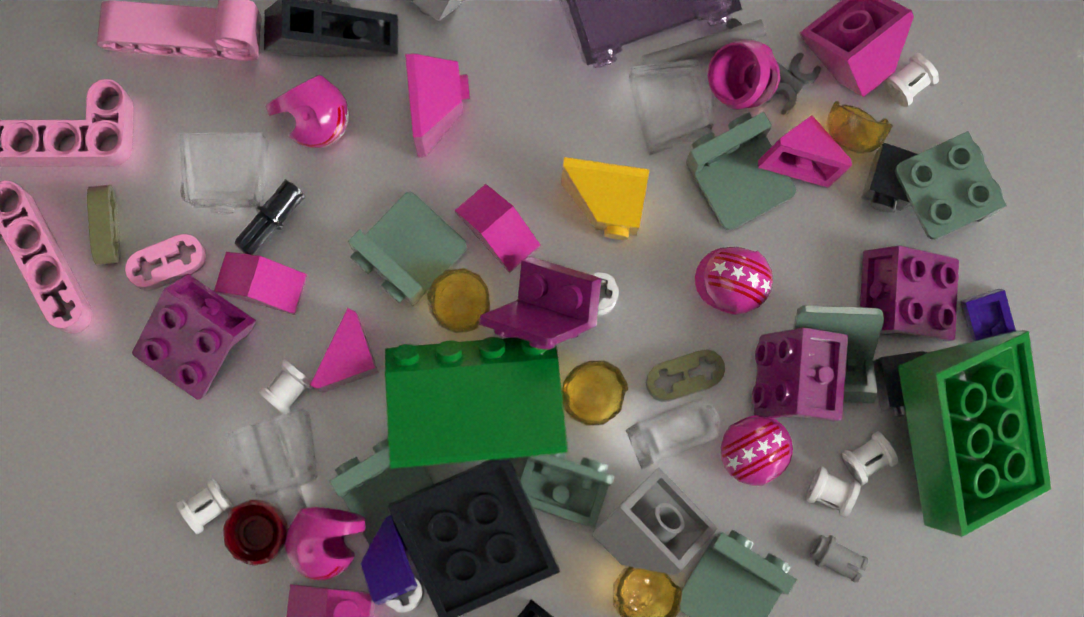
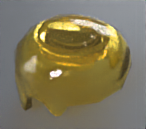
(856, 129)
(458, 300)
(594, 392)
(646, 594)

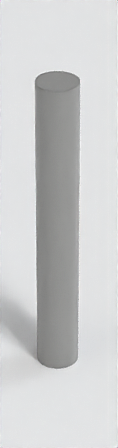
(707, 44)

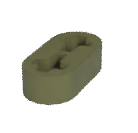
(103, 224)
(681, 366)

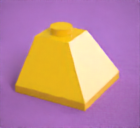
(607, 194)

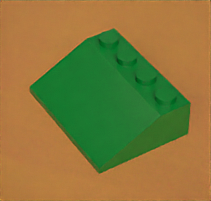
(472, 402)
(975, 431)

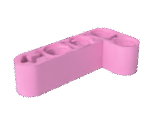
(184, 31)
(88, 134)
(40, 257)

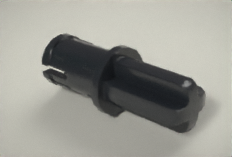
(269, 217)

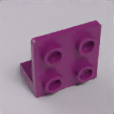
(912, 290)
(550, 305)
(191, 335)
(800, 374)

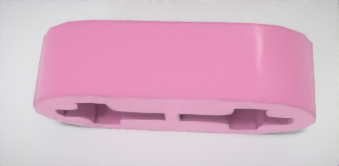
(162, 253)

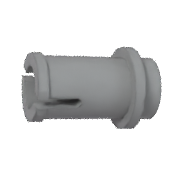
(837, 557)

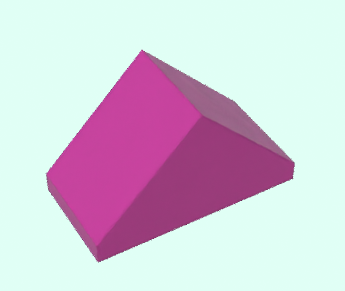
(807, 155)
(498, 227)
(260, 281)
(346, 357)

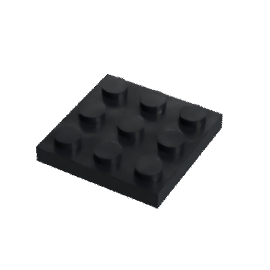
(474, 537)

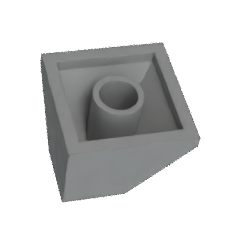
(655, 527)

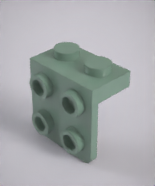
(730, 172)
(950, 186)
(407, 248)
(863, 332)
(372, 486)
(567, 487)
(735, 580)

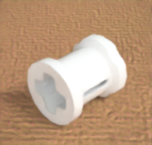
(911, 80)
(611, 291)
(285, 387)
(870, 458)
(833, 492)
(190, 508)
(414, 599)

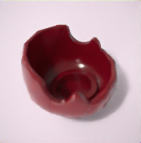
(255, 532)

